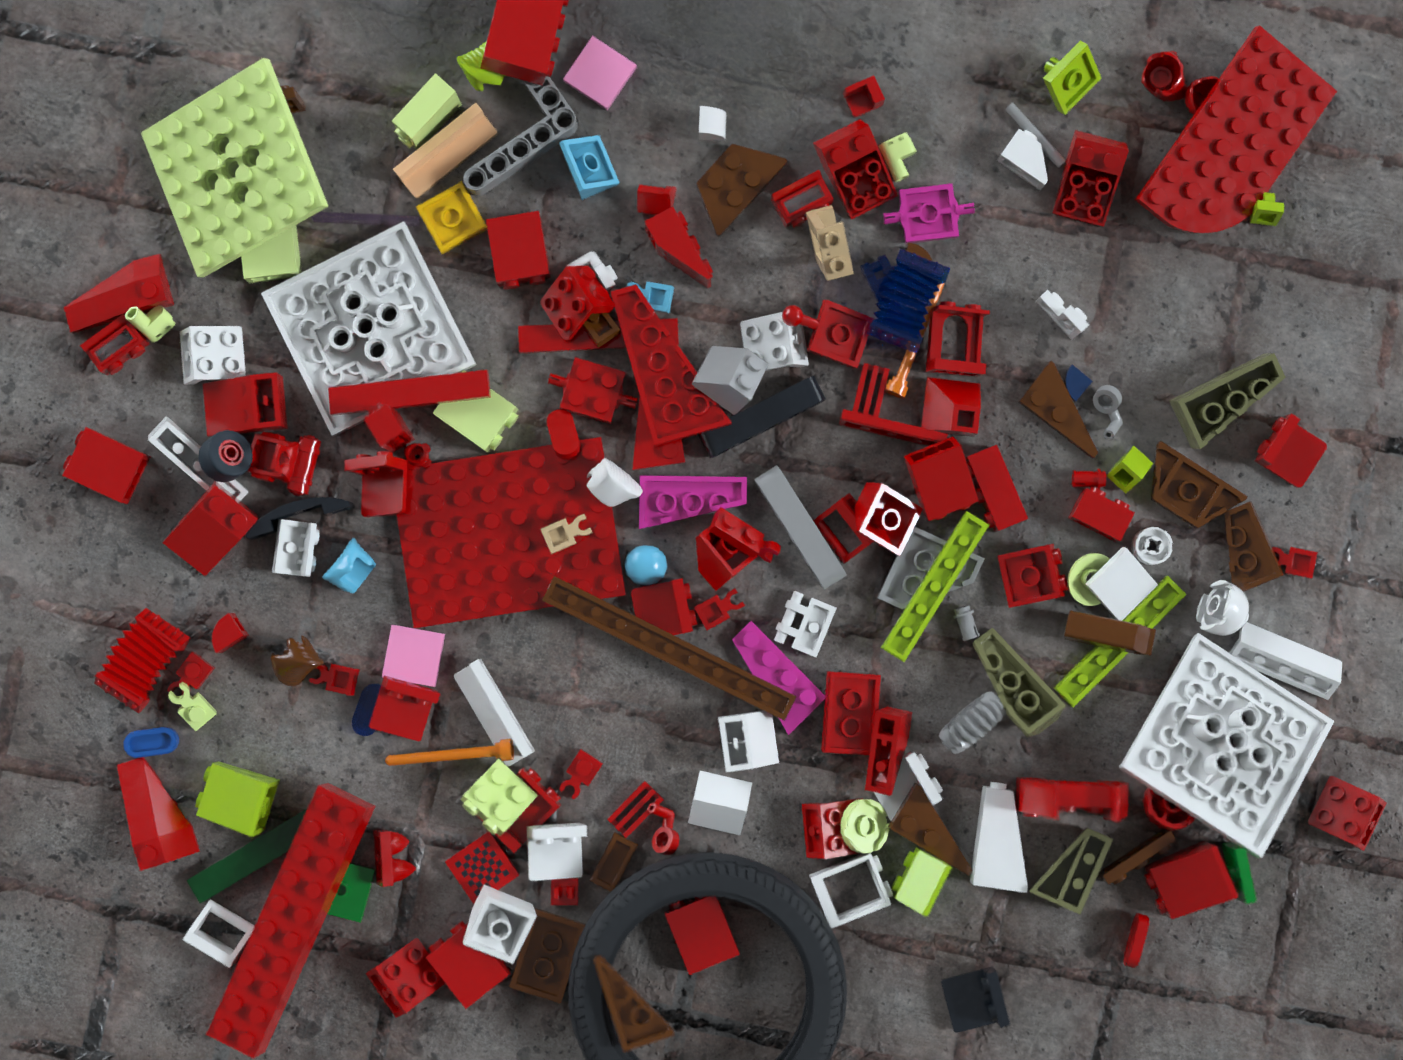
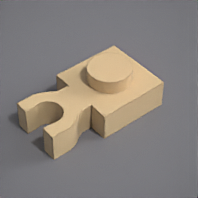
(561, 535)

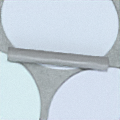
(1025, 124)

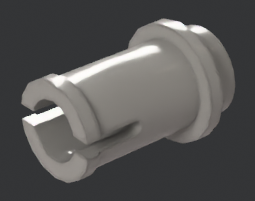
(966, 622)

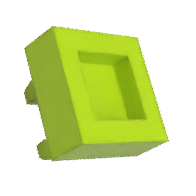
(1267, 210)

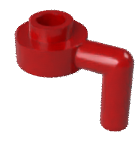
(665, 838)

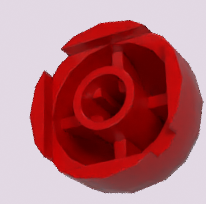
(1164, 813)

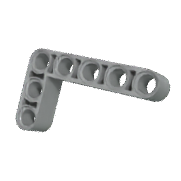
(525, 139)

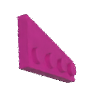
(683, 497)
(771, 665)

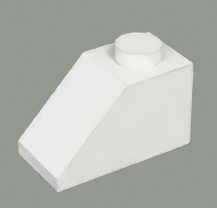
(1025, 158)

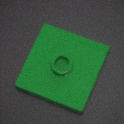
(1239, 872)
(353, 893)

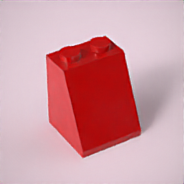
(1190, 880)

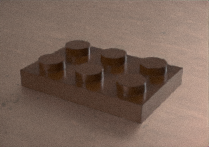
(547, 956)

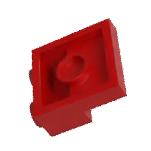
(1032, 575)

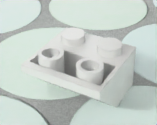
(748, 740)

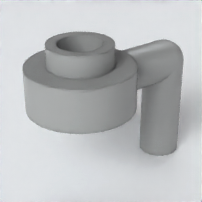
(1109, 407)

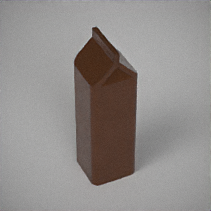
(1109, 633)

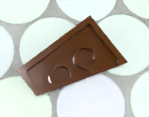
(1249, 549)

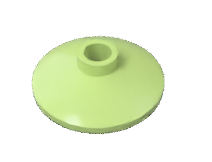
(1077, 577)

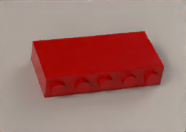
(524, 38)

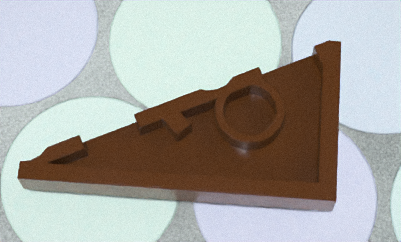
(1053, 405)
(922, 825)
(632, 1015)

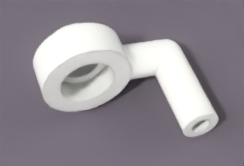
(605, 274)

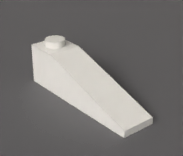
(185, 453)

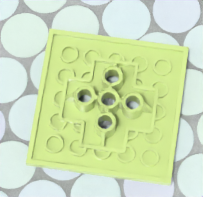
(234, 168)

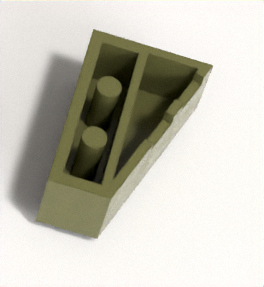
(1074, 872)

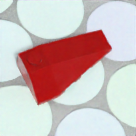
(136, 285)
(154, 820)

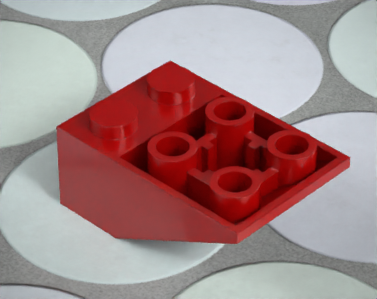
(856, 168)
(1090, 177)
(673, 244)
(245, 404)

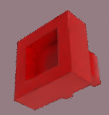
(565, 891)

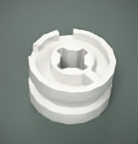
(1141, 542)

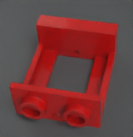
(973, 318)

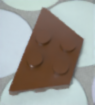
(735, 182)
(1190, 489)

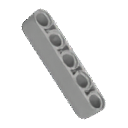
(800, 527)

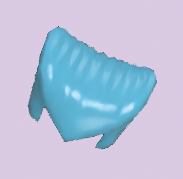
(350, 568)

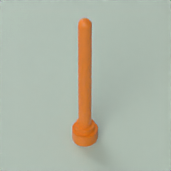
(898, 384)
(503, 750)

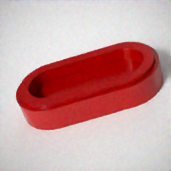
(563, 434)
(1136, 940)

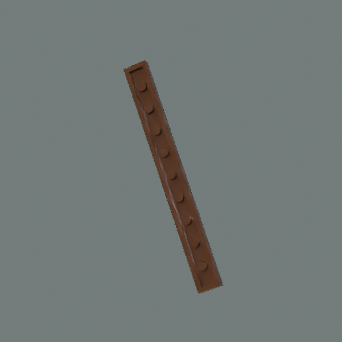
(669, 648)

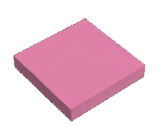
(599, 73)
(413, 655)

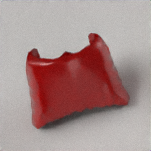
(1164, 76)

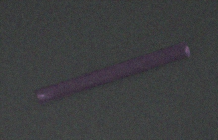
(369, 219)

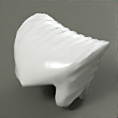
(612, 484)

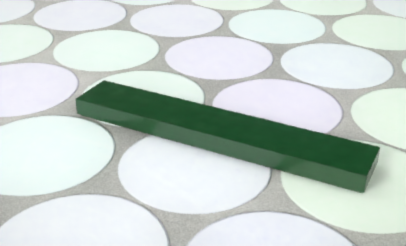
(245, 860)

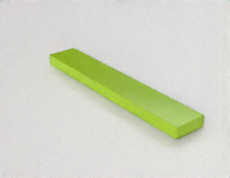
(934, 586)
(1103, 660)

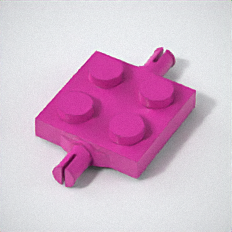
(928, 213)

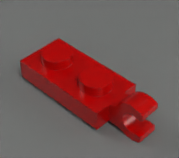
(742, 536)

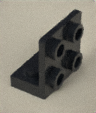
(975, 1000)

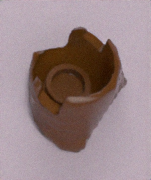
(295, 662)

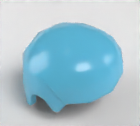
(645, 565)

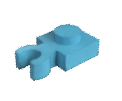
(657, 295)

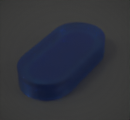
(364, 710)

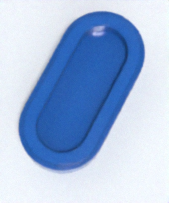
(151, 742)

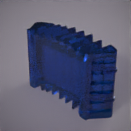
(905, 300)

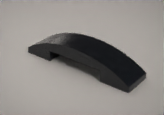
(267, 525)

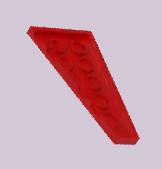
(663, 373)

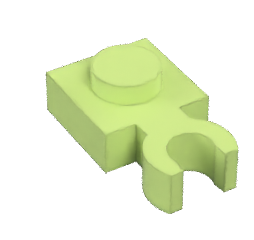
(194, 709)

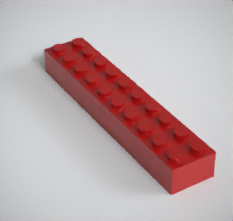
(290, 920)

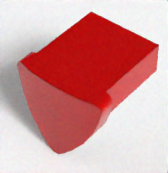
(655, 199)

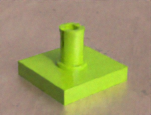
(1071, 77)

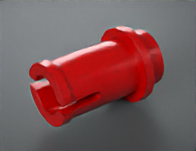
(1089, 478)

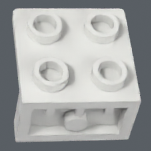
(775, 341)
(212, 353)
(555, 851)

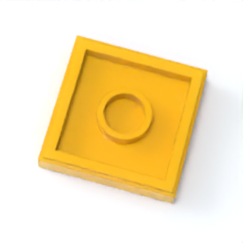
(451, 217)

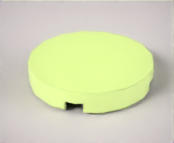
(864, 826)

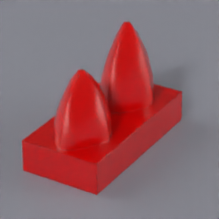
(387, 868)

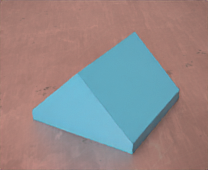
(589, 165)

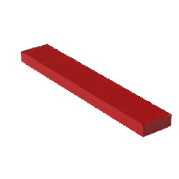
(548, 339)
(410, 392)

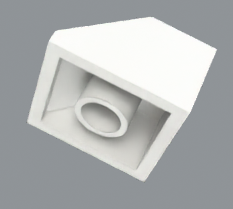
(499, 924)

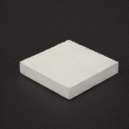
(1121, 584)

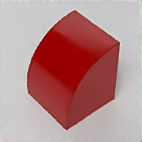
(227, 633)

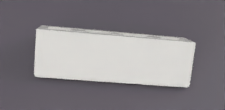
(1288, 661)
(492, 709)

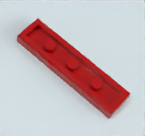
(890, 428)

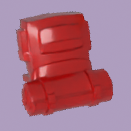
(285, 460)

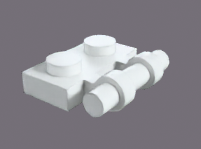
(813, 625)

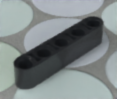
(763, 416)

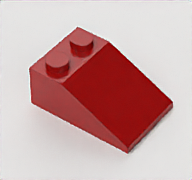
(210, 529)

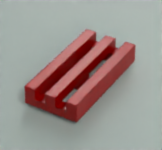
(875, 370)
(619, 825)

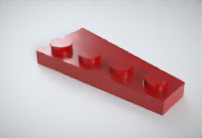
(651, 456)

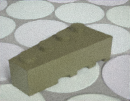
(1218, 402)

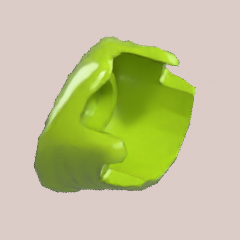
(476, 76)

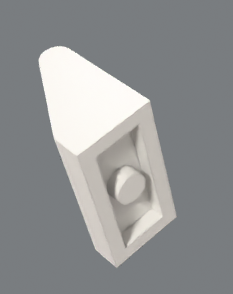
(211, 945)

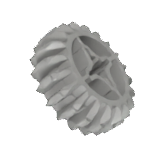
(972, 722)

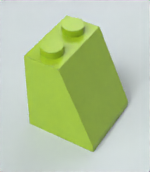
(236, 798)

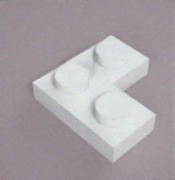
(1070, 320)

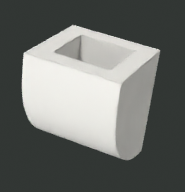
(712, 124)

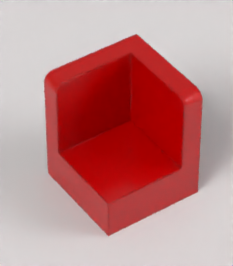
(864, 96)

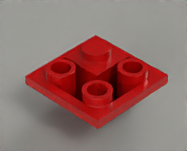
(952, 406)

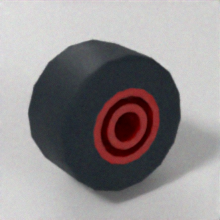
(215, 456)

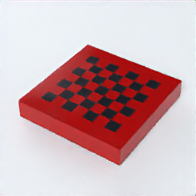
(482, 864)

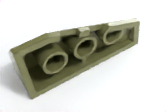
(1019, 688)

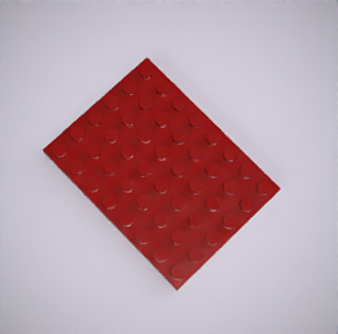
(478, 538)

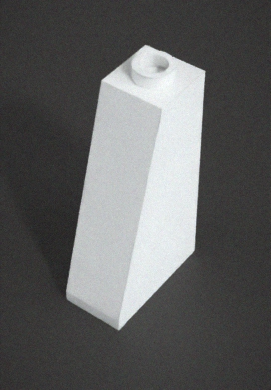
(997, 845)

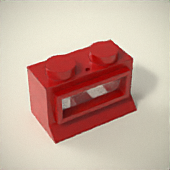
(799, 197)
(115, 345)

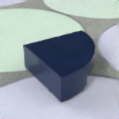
(1076, 382)

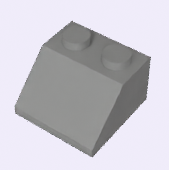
(730, 376)

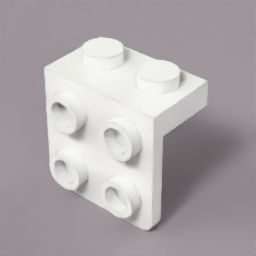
(910, 771)

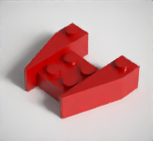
(1047, 797)

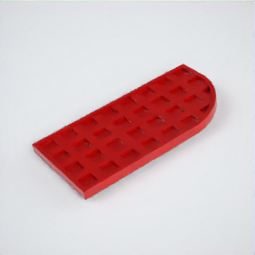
(1237, 139)

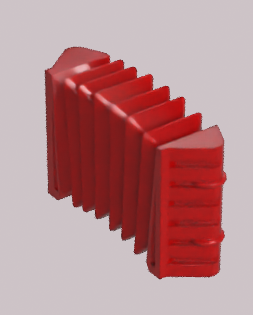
(140, 658)

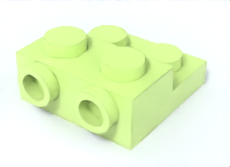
(498, 798)

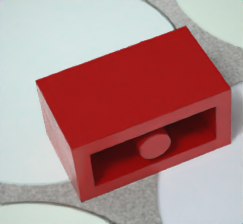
(1101, 514)

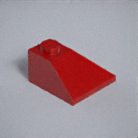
(885, 516)
(718, 559)

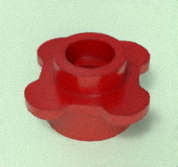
(417, 449)

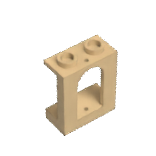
(829, 243)

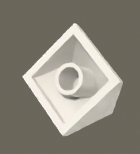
(720, 802)

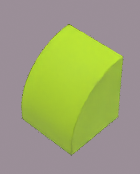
(1129, 469)

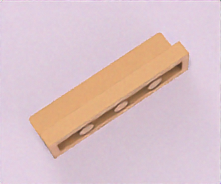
(445, 151)

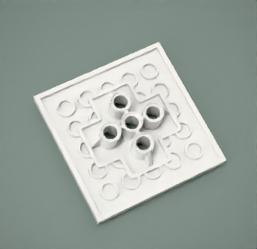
(385, 276)
(1180, 756)

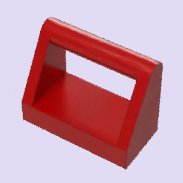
(846, 508)

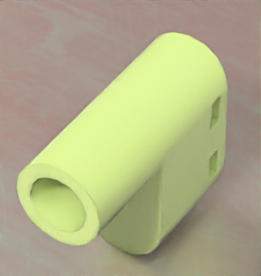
(894, 152)
(152, 323)

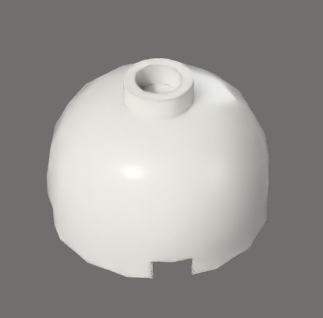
(1223, 609)

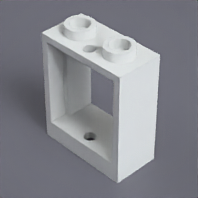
(882, 887)

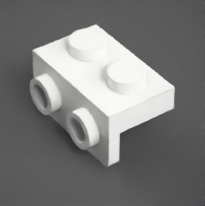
(295, 548)

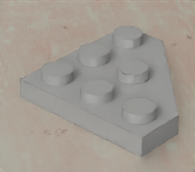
(914, 564)

